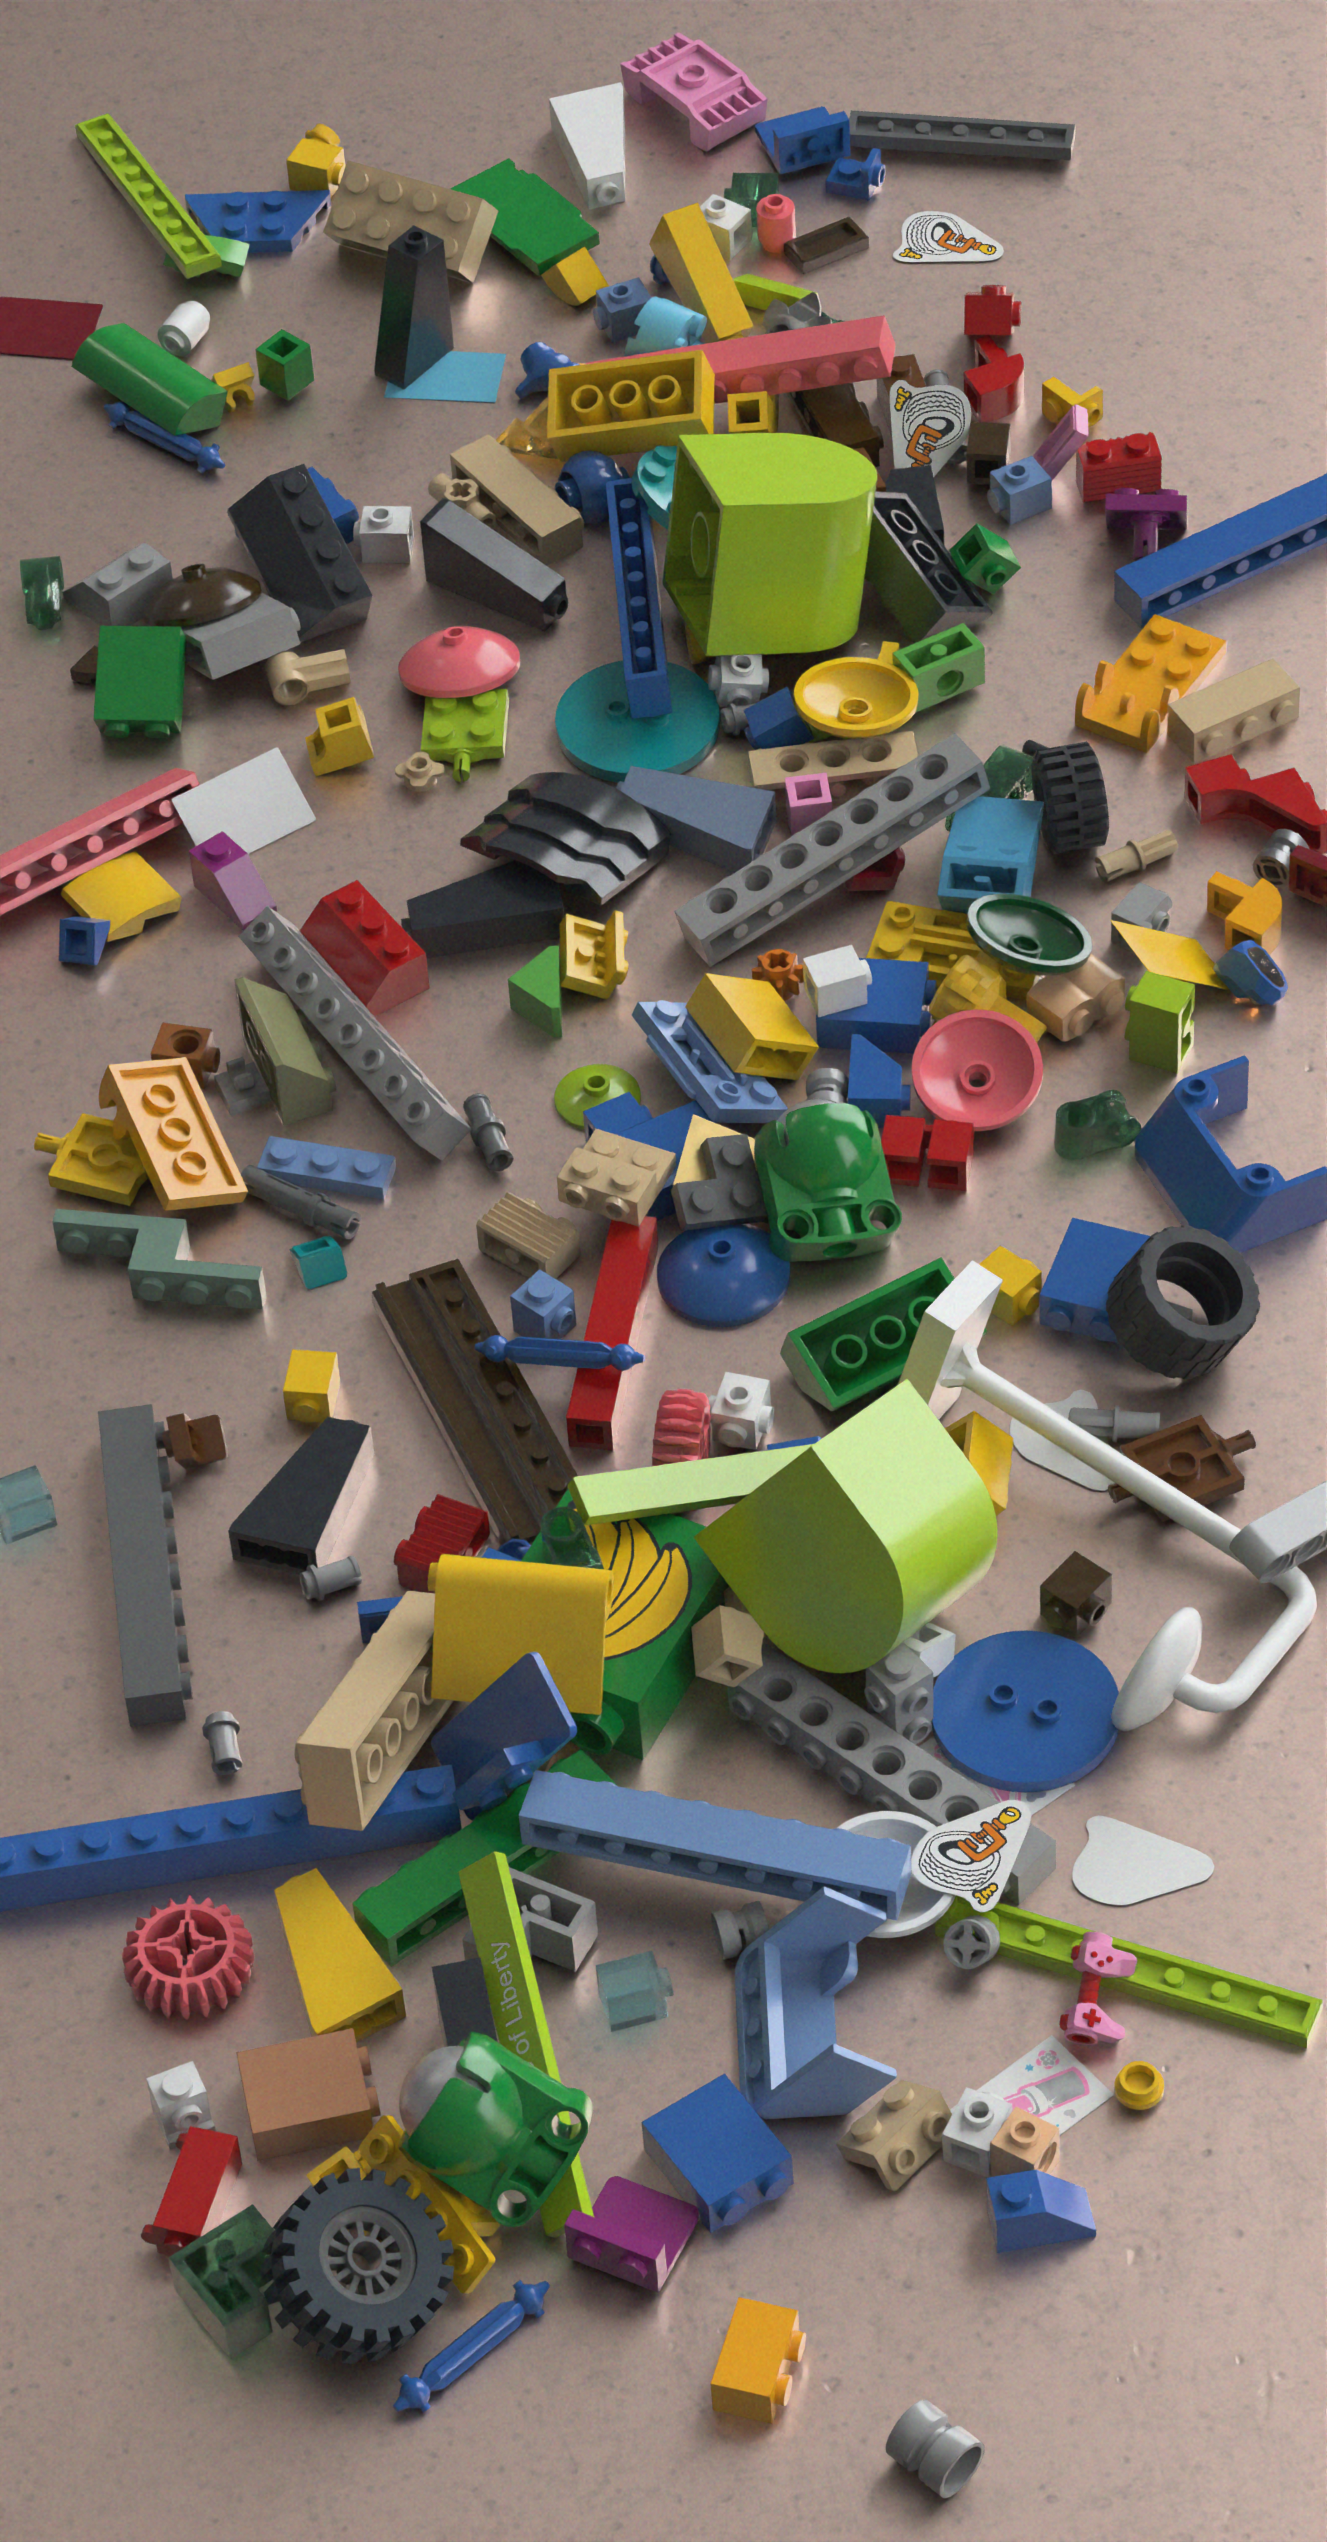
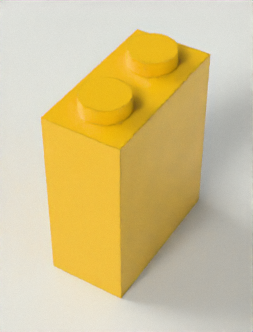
(751, 1026)

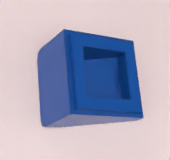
(82, 939)

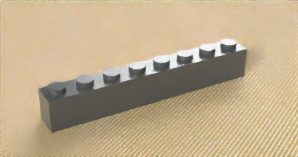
(142, 1566)

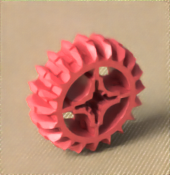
(682, 1428)
(213, 1971)

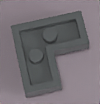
(731, 1193)

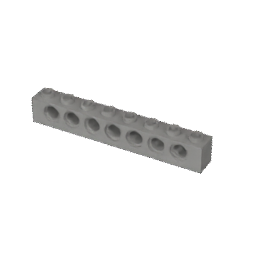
(832, 849)
(355, 1033)
(872, 1758)

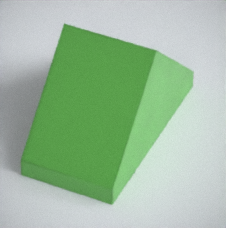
(537, 992)

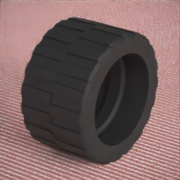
(1154, 1330)

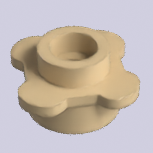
(419, 772)

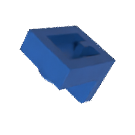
(856, 178)

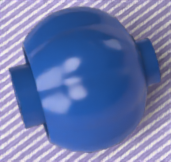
(584, 484)

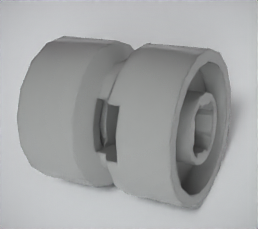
(940, 2452)

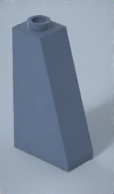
(705, 816)

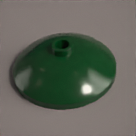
(1028, 934)

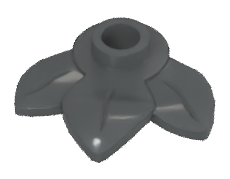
(800, 315)

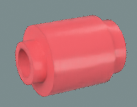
(775, 222)

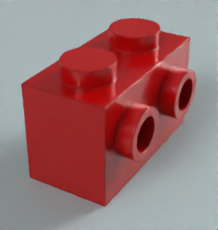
(991, 311)

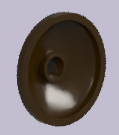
(200, 596)

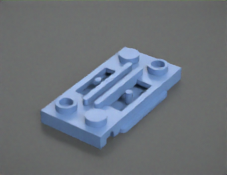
(702, 1069)

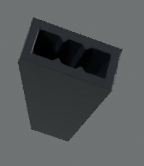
(414, 309)
(489, 568)
(486, 912)
(306, 1502)
(462, 2001)

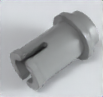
(733, 718)
(330, 1578)
(221, 1732)

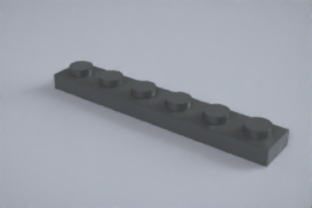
(961, 135)

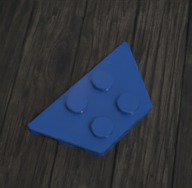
(262, 219)

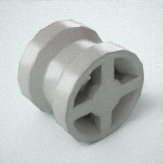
(961, 1943)

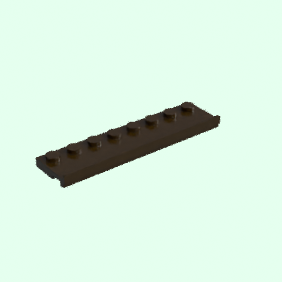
(476, 1403)

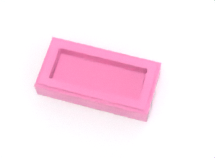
(1063, 441)

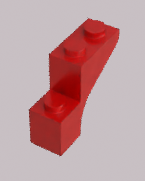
(1273, 802)

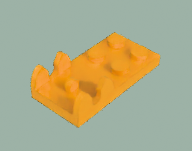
(1154, 670)
(172, 1132)

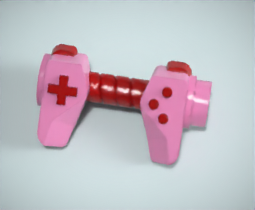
(1095, 1960)

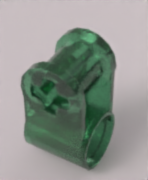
(1091, 1125)
(572, 1550)

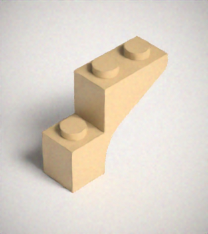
(727, 1643)

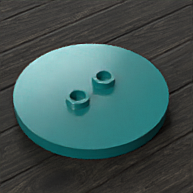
(605, 741)

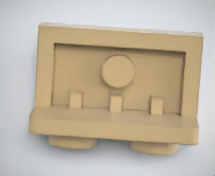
(898, 2132)

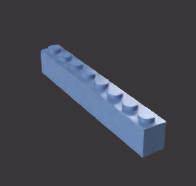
(712, 1842)

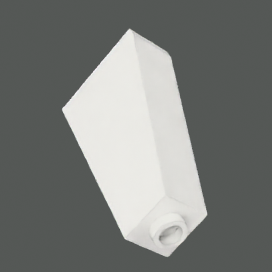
(592, 139)

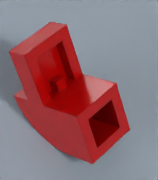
(995, 383)

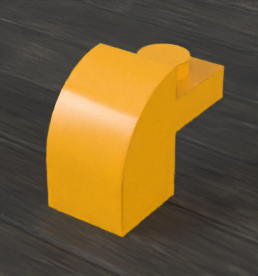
(1247, 910)

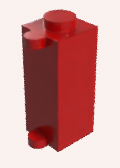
(196, 2189)

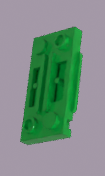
(531, 216)

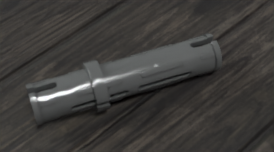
(309, 1206)

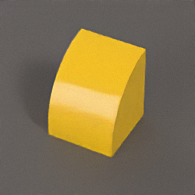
(575, 278)

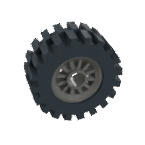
(315, 2297)

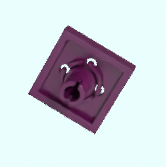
(1146, 515)

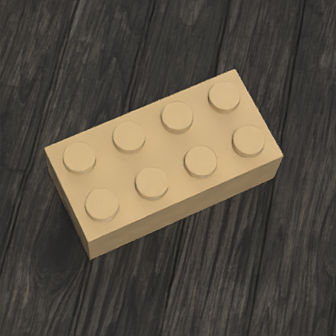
(380, 206)

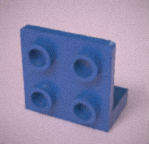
(805, 138)

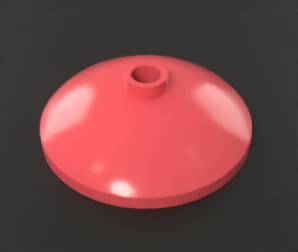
(459, 663)
(982, 1048)

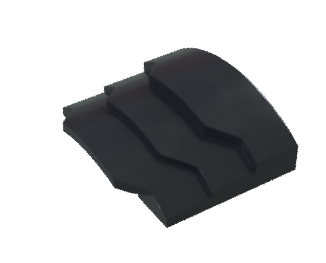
(573, 833)

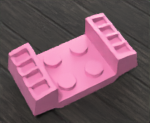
(699, 85)

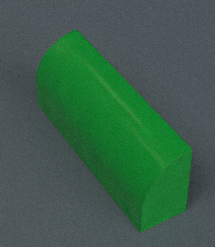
(150, 380)

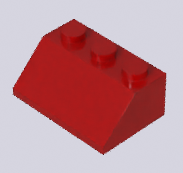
(367, 948)

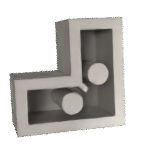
(554, 1920)

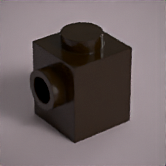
(987, 450)
(1076, 1594)

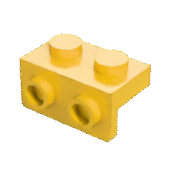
(593, 954)

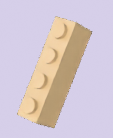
(519, 500)

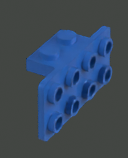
(504, 1735)

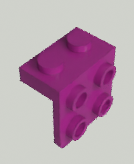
(632, 2232)

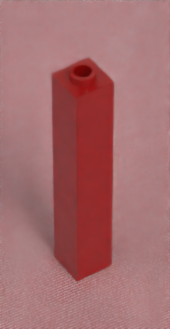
(614, 1320)

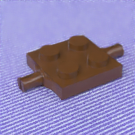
(1190, 1460)

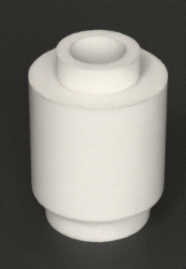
(184, 328)

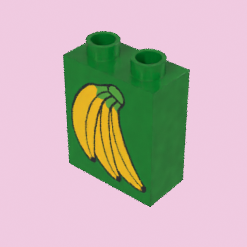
(658, 1594)

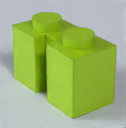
(1160, 1021)

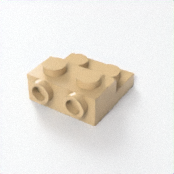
(615, 1177)

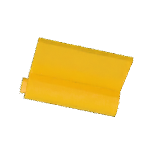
(502, 1609)

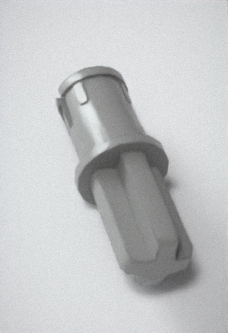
(1115, 1422)

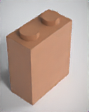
(307, 2094)

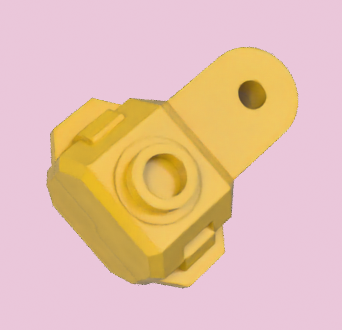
(978, 986)

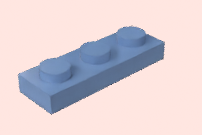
(328, 1167)

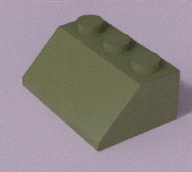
(283, 1052)

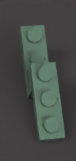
(159, 1259)

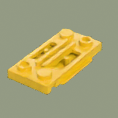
(934, 937)

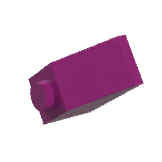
(229, 879)

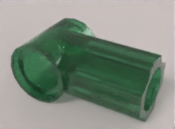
(41, 585)

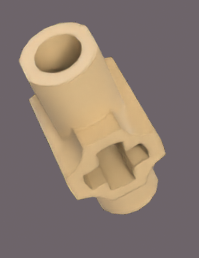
(463, 494)

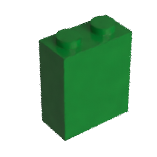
(140, 680)

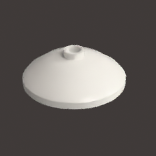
(920, 1904)

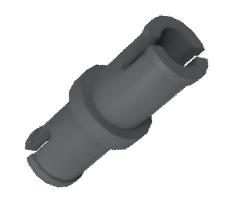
(488, 1132)

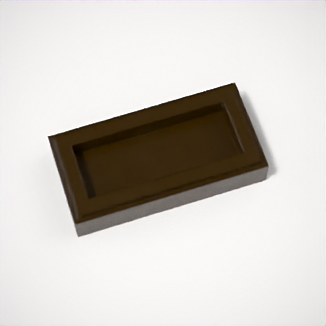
(826, 245)

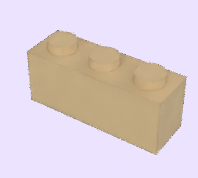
(1233, 710)

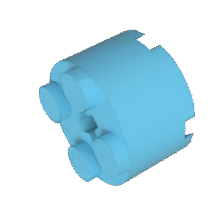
(665, 327)

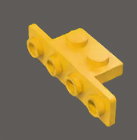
(463, 2217)

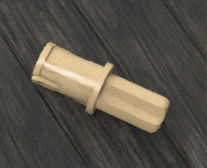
(1135, 855)

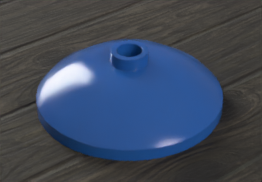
(722, 1275)

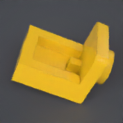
(1059, 399)

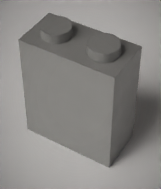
(241, 637)

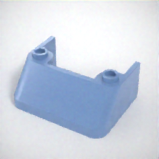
(788, 2012)

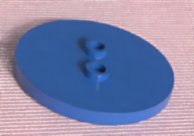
(1025, 1711)

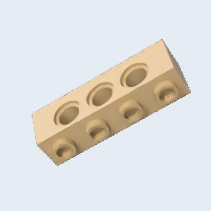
(848, 763)

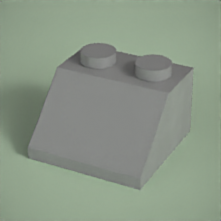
(121, 588)

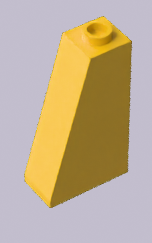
(700, 273)
(334, 1963)

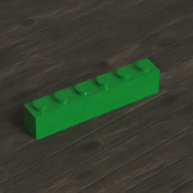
(428, 1893)

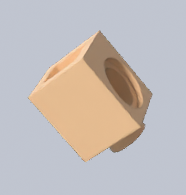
(1024, 2145)

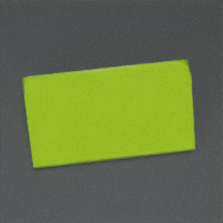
(760, 292)

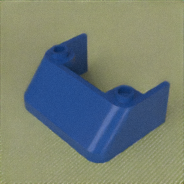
(1200, 1180)

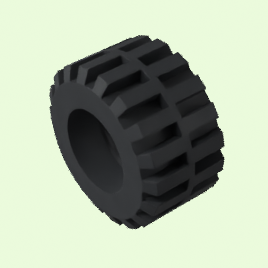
(1073, 797)

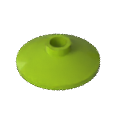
(590, 1087)

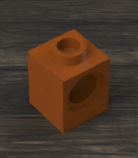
(188, 1042)

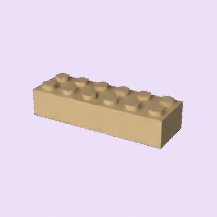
(372, 1721)

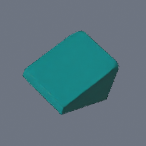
(319, 1262)

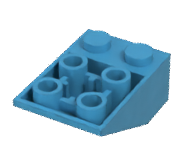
(990, 851)

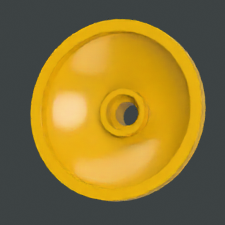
(856, 697)

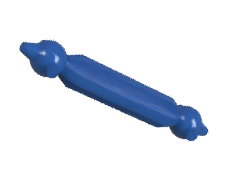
(180, 445)
(560, 1352)
(471, 2346)

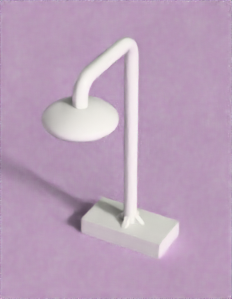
(947, 1359)

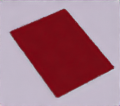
(45, 326)

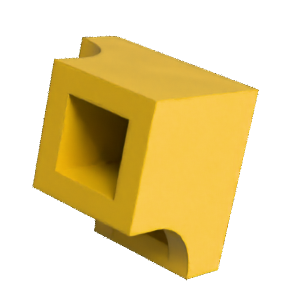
(340, 737)

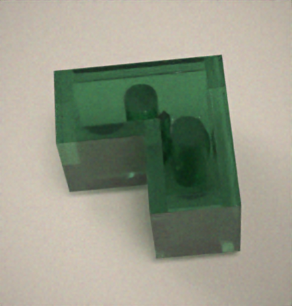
(222, 2280)

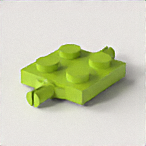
(465, 729)

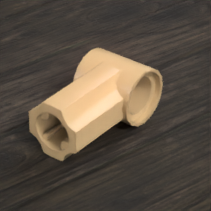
(295, 677)

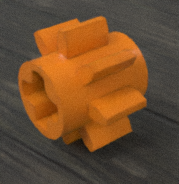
(781, 970)

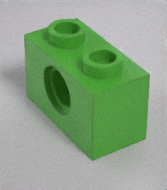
(943, 664)

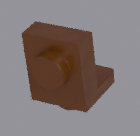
(195, 1440)

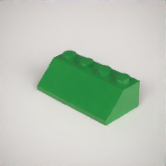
(863, 1340)

